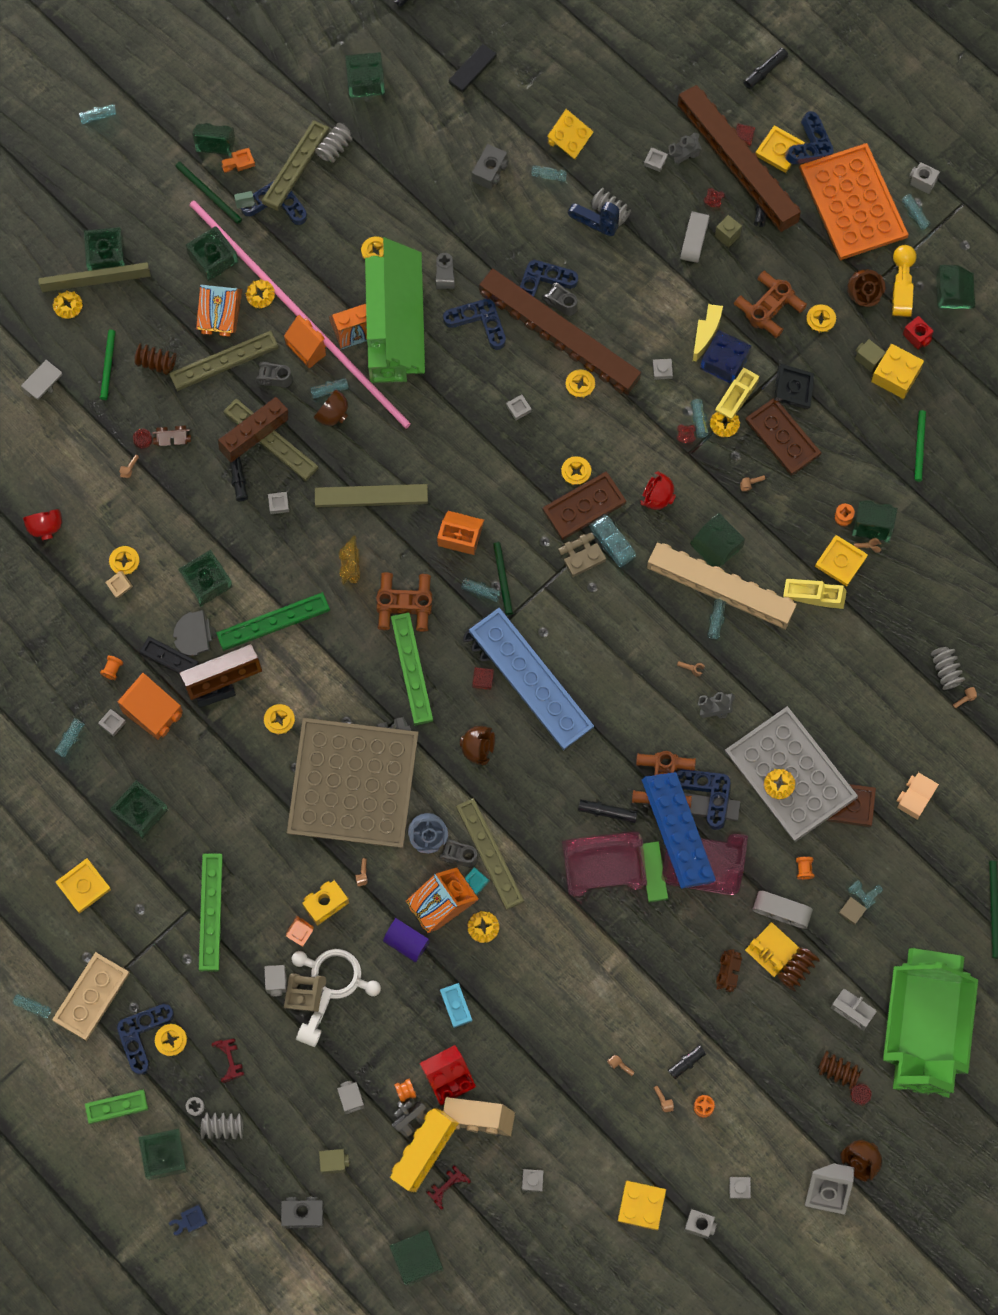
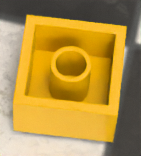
(897, 371)

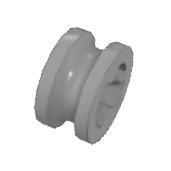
(198, 1101)

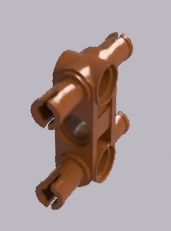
(770, 304)
(404, 602)
(655, 761)

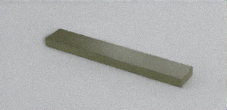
(295, 165)
(94, 277)
(223, 360)
(275, 444)
(371, 495)
(490, 854)

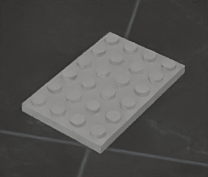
(788, 746)

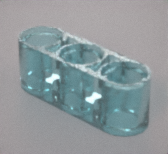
(612, 540)

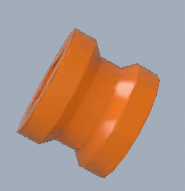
(841, 517)
(405, 1090)
(707, 1105)

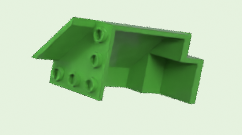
(395, 313)
(930, 1022)

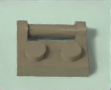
(304, 999)

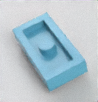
(456, 1005)

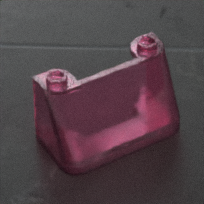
(604, 862)
(726, 863)

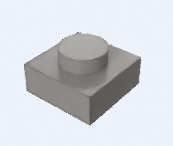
(655, 159)
(662, 369)
(518, 407)
(278, 503)
(112, 722)
(532, 1180)
(740, 1188)

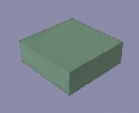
(244, 199)

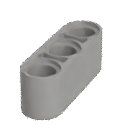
(694, 237)
(782, 909)

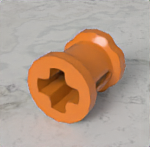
(111, 667)
(805, 868)

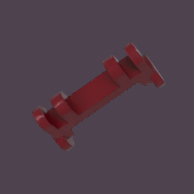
(231, 1073)
(457, 1177)

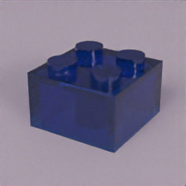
(725, 357)

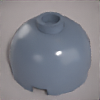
(427, 833)

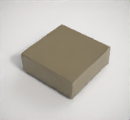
(852, 911)

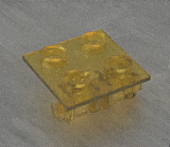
(349, 558)

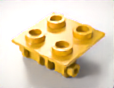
(569, 134)
(772, 949)

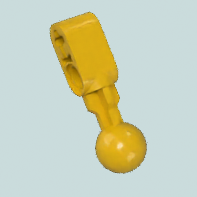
(902, 300)

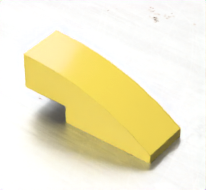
(707, 330)
(737, 393)
(815, 593)

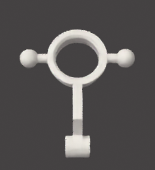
(309, 1033)

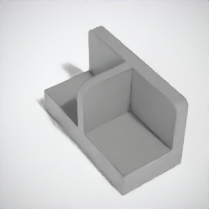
(41, 380)
(853, 1009)

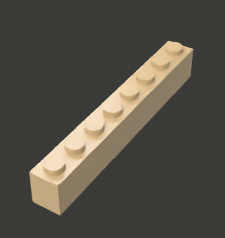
(721, 585)

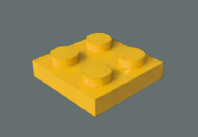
(775, 146)
(841, 560)
(83, 885)
(641, 1205)

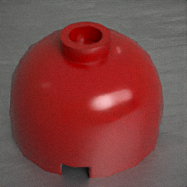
(658, 492)
(43, 524)

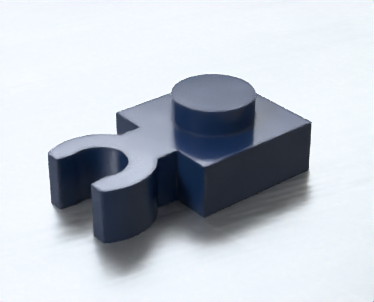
(192, 1220)

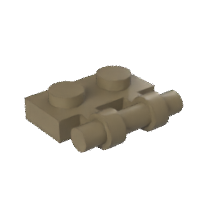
(585, 559)

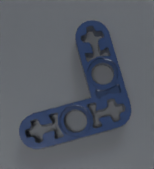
(811, 124)
(289, 210)
(605, 223)
(537, 276)
(484, 316)
(713, 787)
(133, 1035)

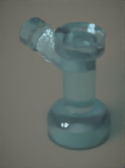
(868, 898)

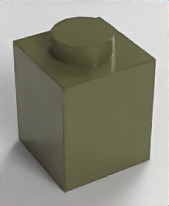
(728, 231)
(869, 355)
(333, 1161)

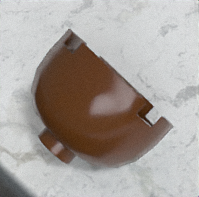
(866, 287)
(333, 410)
(477, 744)
(864, 1158)

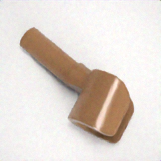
(126, 472)
(746, 482)
(871, 544)
(692, 668)
(970, 696)
(362, 878)
(615, 1060)
(667, 1105)

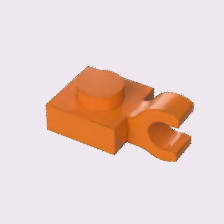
(240, 159)

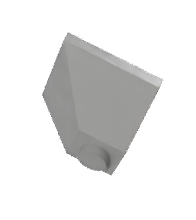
(830, 1188)

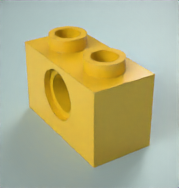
(319, 912)

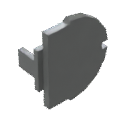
(193, 633)

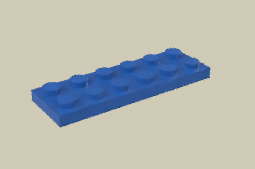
(678, 830)

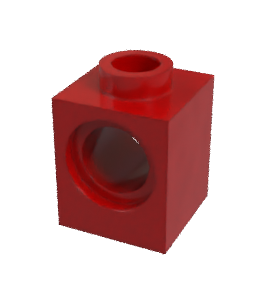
(918, 325)

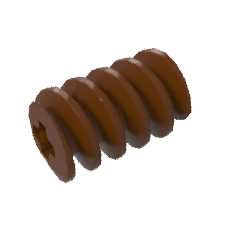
(154, 360)
(796, 968)
(839, 1071)

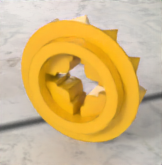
(367, 247)
(268, 294)
(64, 311)
(828, 315)
(575, 377)
(718, 428)
(576, 462)
(118, 555)
(282, 711)
(785, 790)
(491, 931)
(162, 1036)

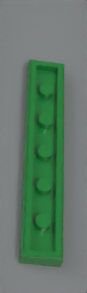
(273, 621)

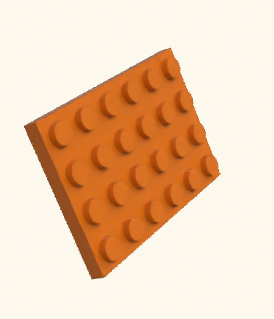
(853, 201)

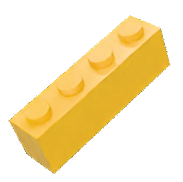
(423, 1150)

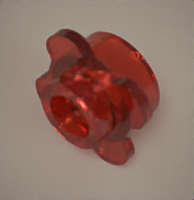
(713, 202)
(686, 438)

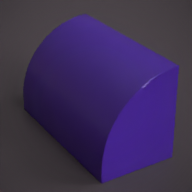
(406, 940)

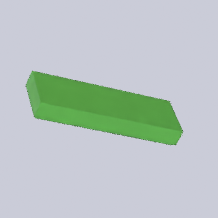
(655, 886)
(116, 1106)

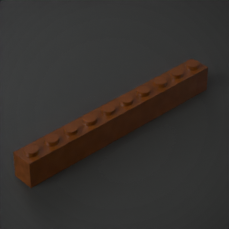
(739, 158)
(559, 331)

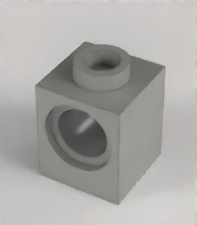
(924, 184)
(275, 980)
(350, 1097)
(691, 1224)

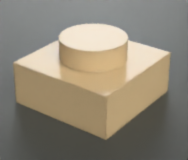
(119, 584)

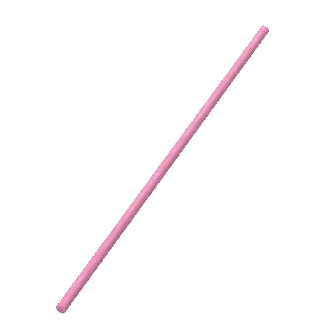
(294, 308)

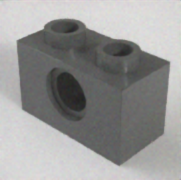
(490, 157)
(313, 1219)

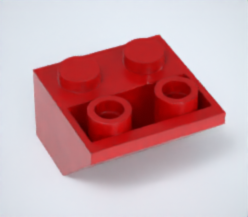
(447, 1074)

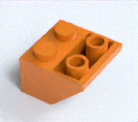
(305, 341)
(460, 532)

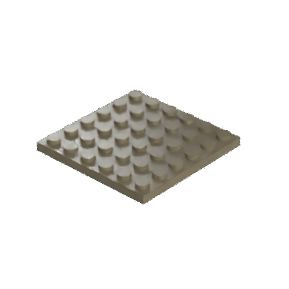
(352, 783)

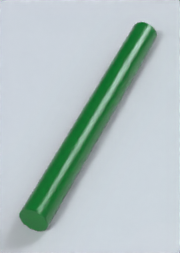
(107, 365)
(920, 445)

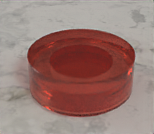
(142, 438)
(861, 1094)

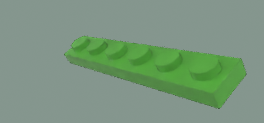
(411, 669)
(210, 912)

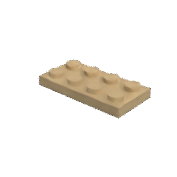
(90, 996)

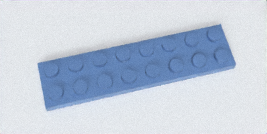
(531, 678)

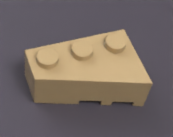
(480, 1116)

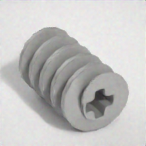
(334, 143)
(600, 199)
(947, 667)
(221, 1126)

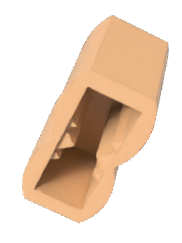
(917, 795)

